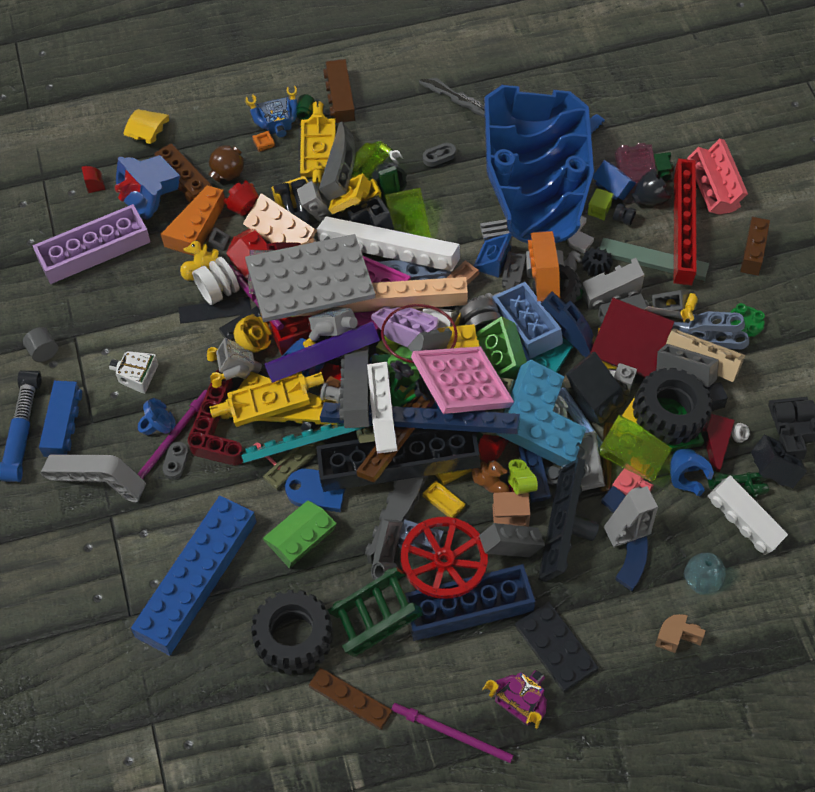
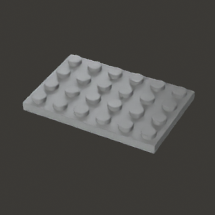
(309, 277)

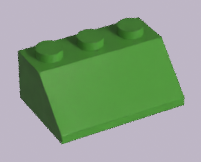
(502, 347)
(300, 533)

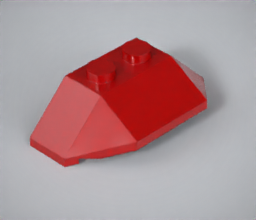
(241, 246)

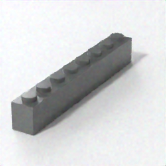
(355, 389)

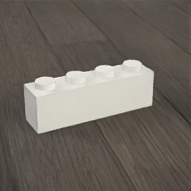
(747, 515)

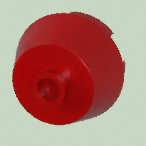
(241, 198)

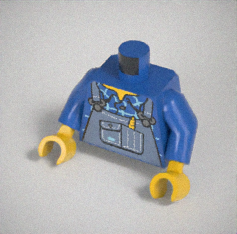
(275, 114)

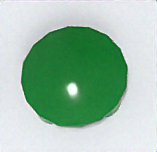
(753, 319)

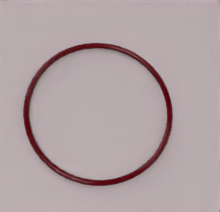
(415, 305)

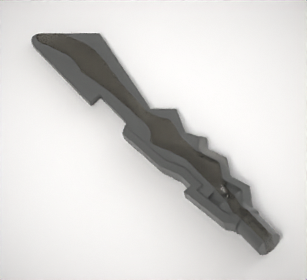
(459, 98)

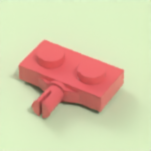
(628, 480)

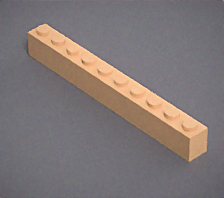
(395, 294)

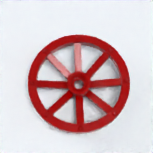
(443, 554)

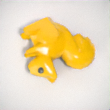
(201, 258)

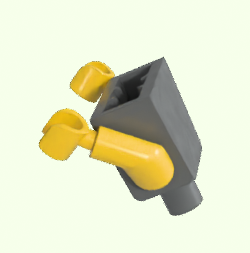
(680, 300)

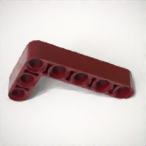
(206, 437)

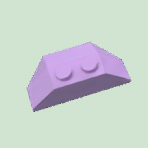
(404, 324)

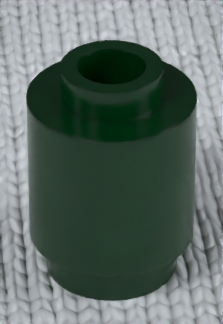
(305, 106)

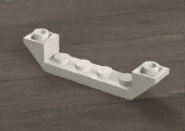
(381, 407)

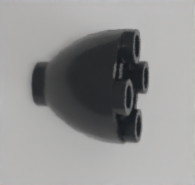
(650, 190)

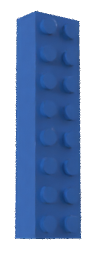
(194, 575)

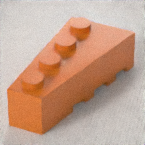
(195, 220)
(544, 264)

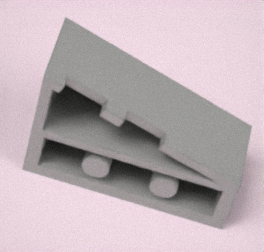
(617, 284)
(632, 517)

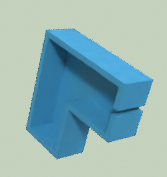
(540, 427)

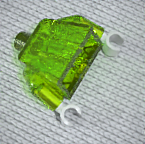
(372, 155)

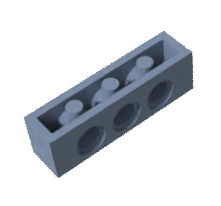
(420, 271)

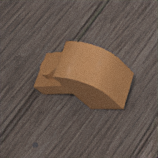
(675, 629)

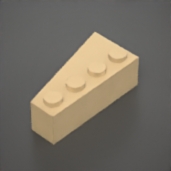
(729, 360)

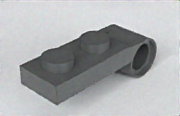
(386, 547)

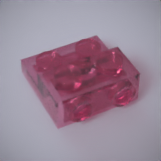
(635, 160)

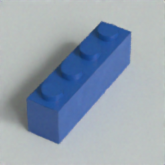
(60, 418)

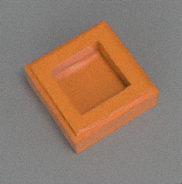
(263, 141)

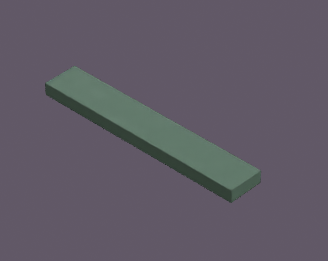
(648, 257)

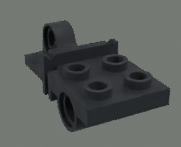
(794, 423)

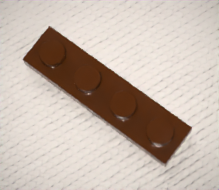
(350, 698)

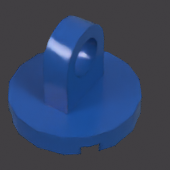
(157, 417)

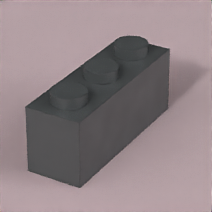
(700, 365)
(511, 540)

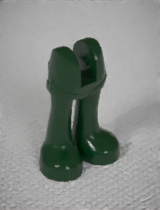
(747, 479)

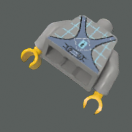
(330, 323)
(232, 362)

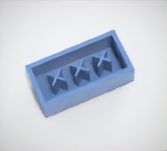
(534, 324)

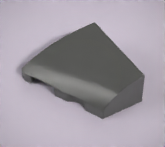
(431, 340)

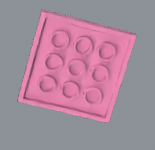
(462, 379)

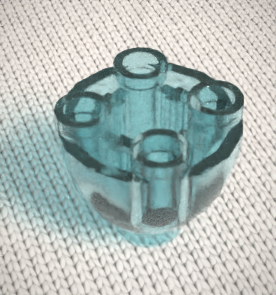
(705, 573)

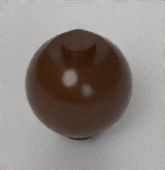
(226, 163)

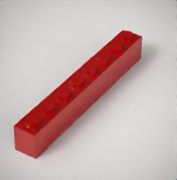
(684, 222)

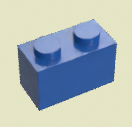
(613, 180)

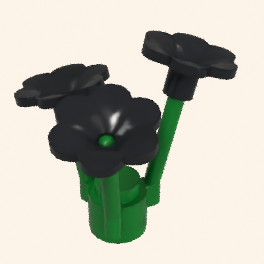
(398, 397)

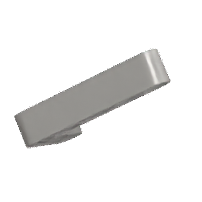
(95, 468)

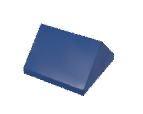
(494, 255)

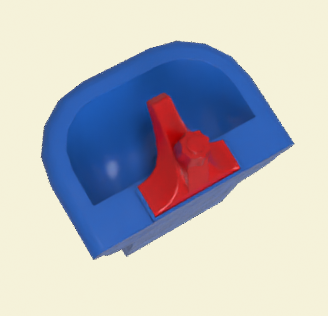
(144, 182)

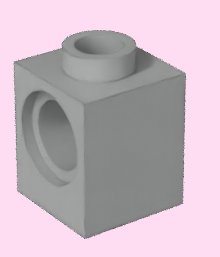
(625, 377)

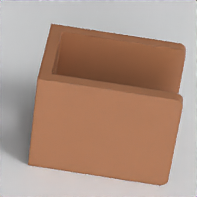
(511, 508)

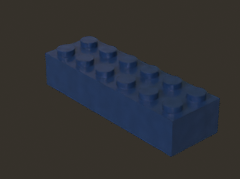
(496, 597)

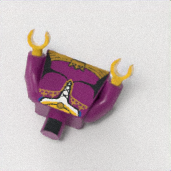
(520, 696)

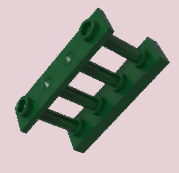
(390, 623)

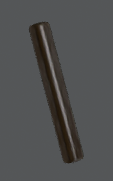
(606, 464)

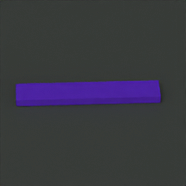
(322, 352)

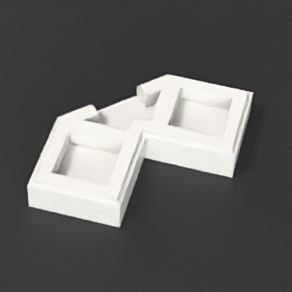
(580, 240)

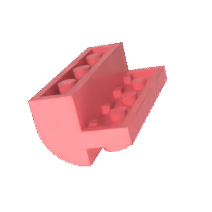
(718, 178)

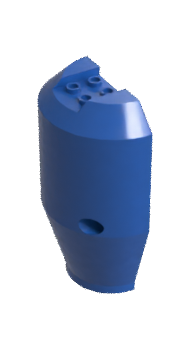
(538, 159)

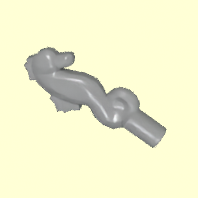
(571, 262)

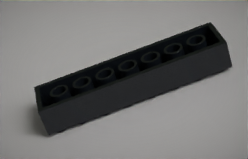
(421, 455)

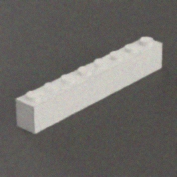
(394, 244)

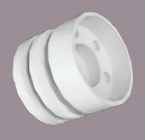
(215, 280)

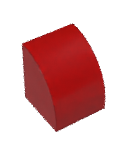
(93, 179)

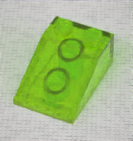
(408, 212)
(634, 448)

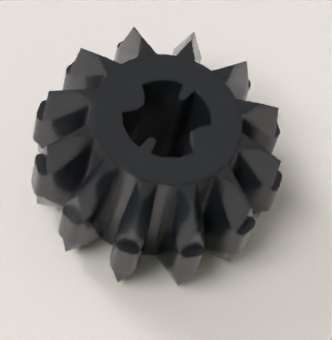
(597, 261)

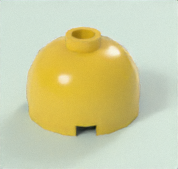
(252, 333)

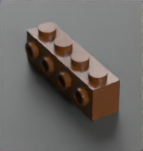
(190, 181)

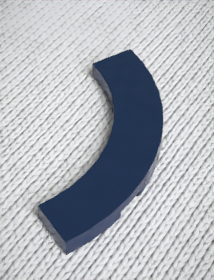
(636, 549)

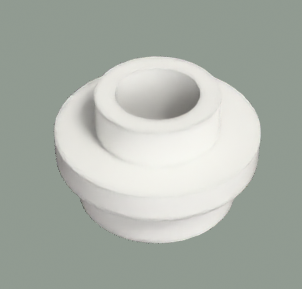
(740, 432)

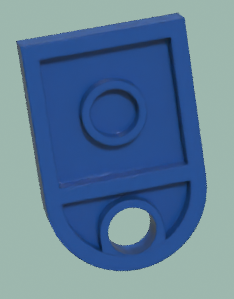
(312, 491)

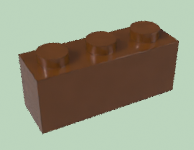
(755, 246)

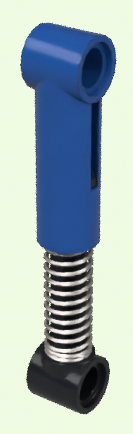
(11, 465)

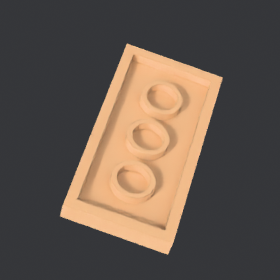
(277, 223)

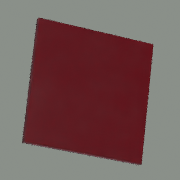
(631, 337)

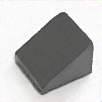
(217, 239)

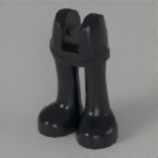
(284, 191)

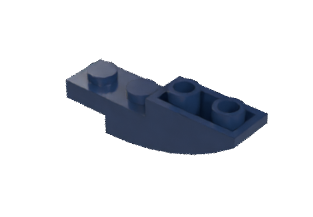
(577, 328)

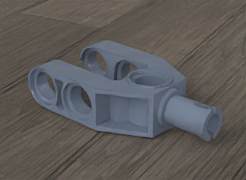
(704, 329)

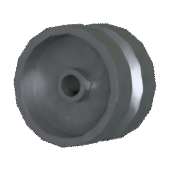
(479, 312)

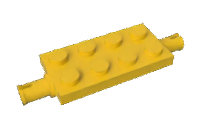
(316, 143)
(267, 398)

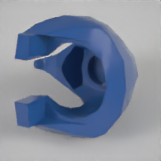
(685, 461)

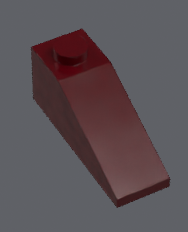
(717, 438)

